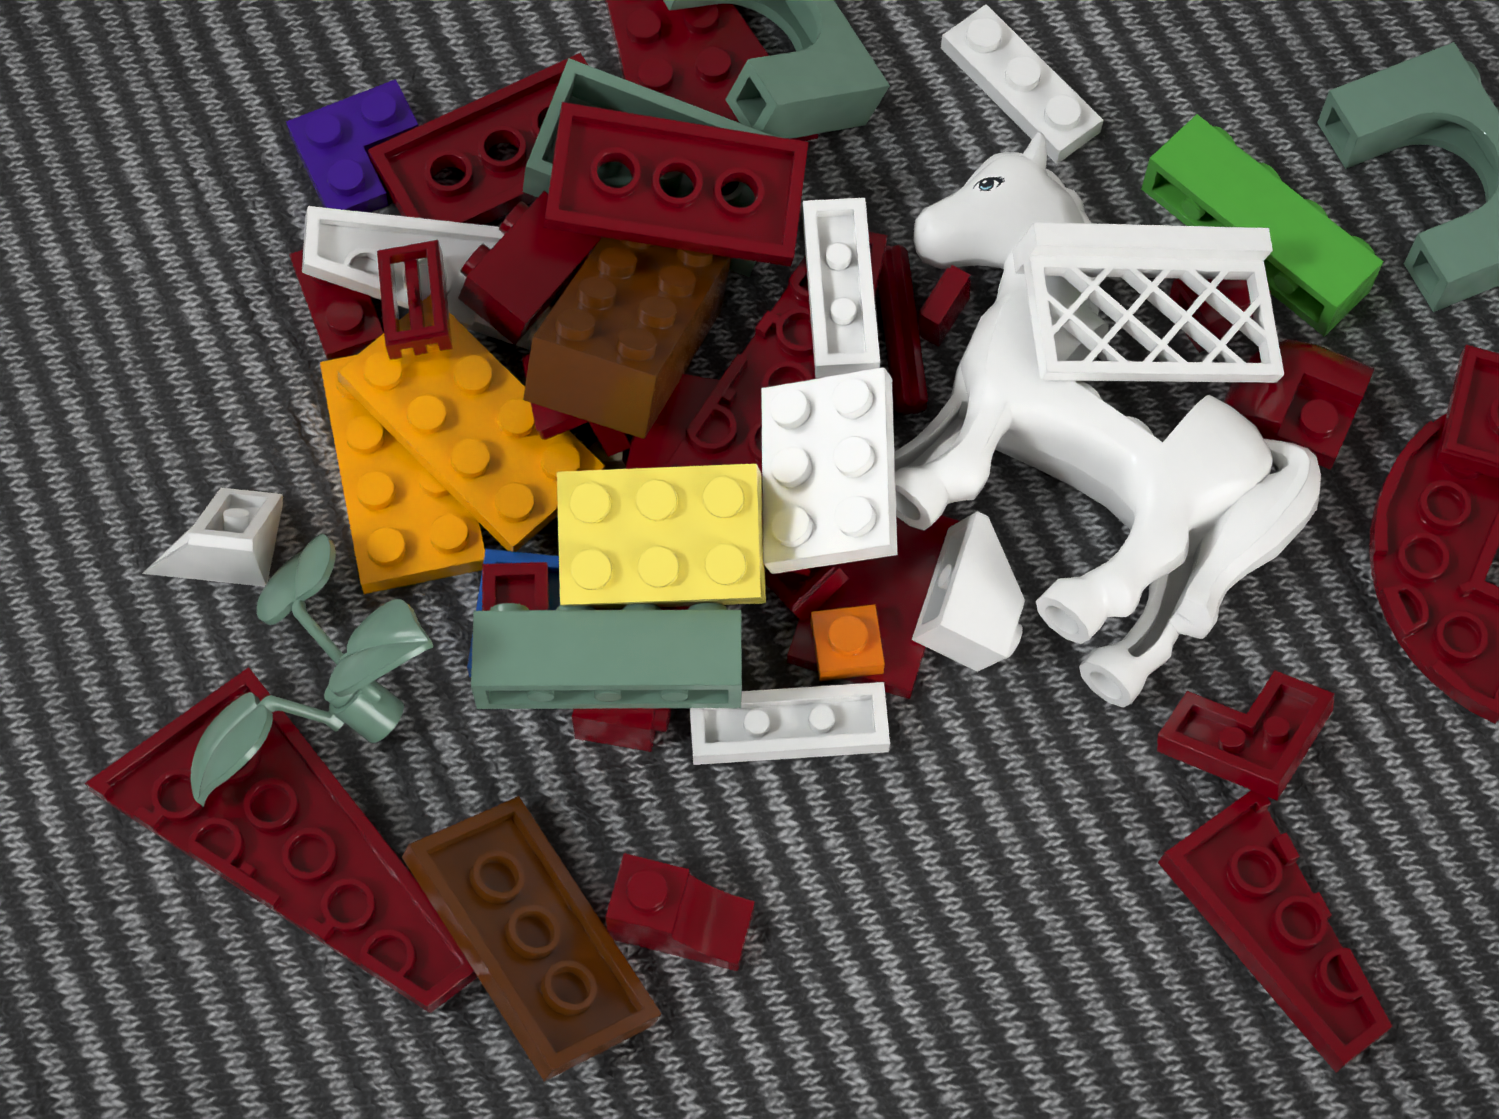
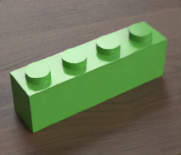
(1216, 184)

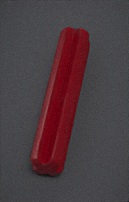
(902, 332)

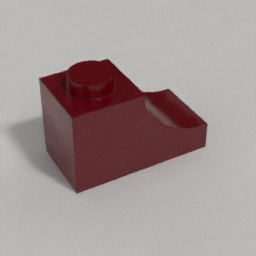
(677, 913)

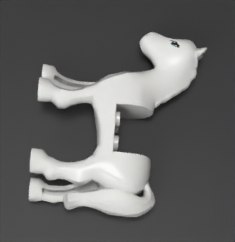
(1194, 503)

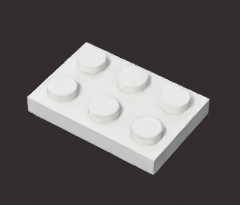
(828, 471)

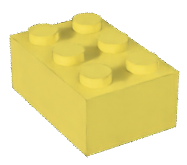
(661, 536)

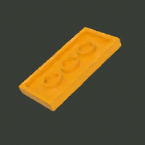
(468, 429)
(398, 513)

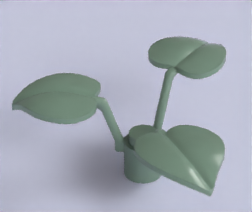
(355, 697)

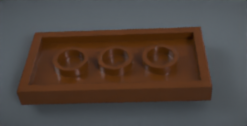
(531, 937)

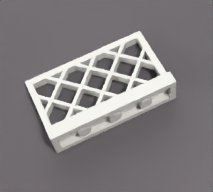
(1139, 254)

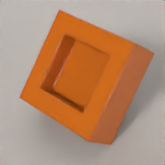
(847, 642)

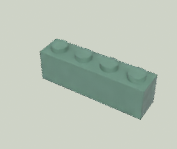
(607, 657)

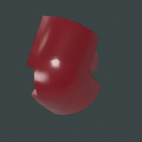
(1309, 403)

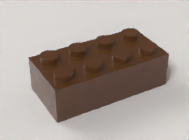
(625, 333)

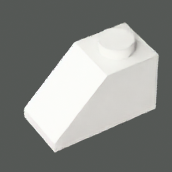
(972, 598)

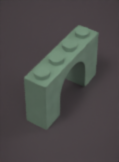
(810, 91)
(1438, 104)

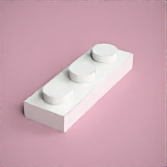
(1021, 83)
(840, 286)
(793, 724)

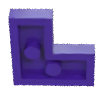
(337, 141)

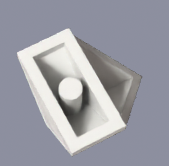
(228, 541)

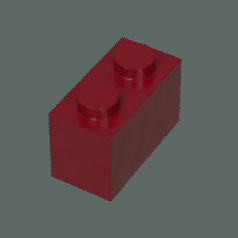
(523, 270)

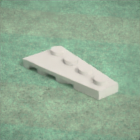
(344, 248)

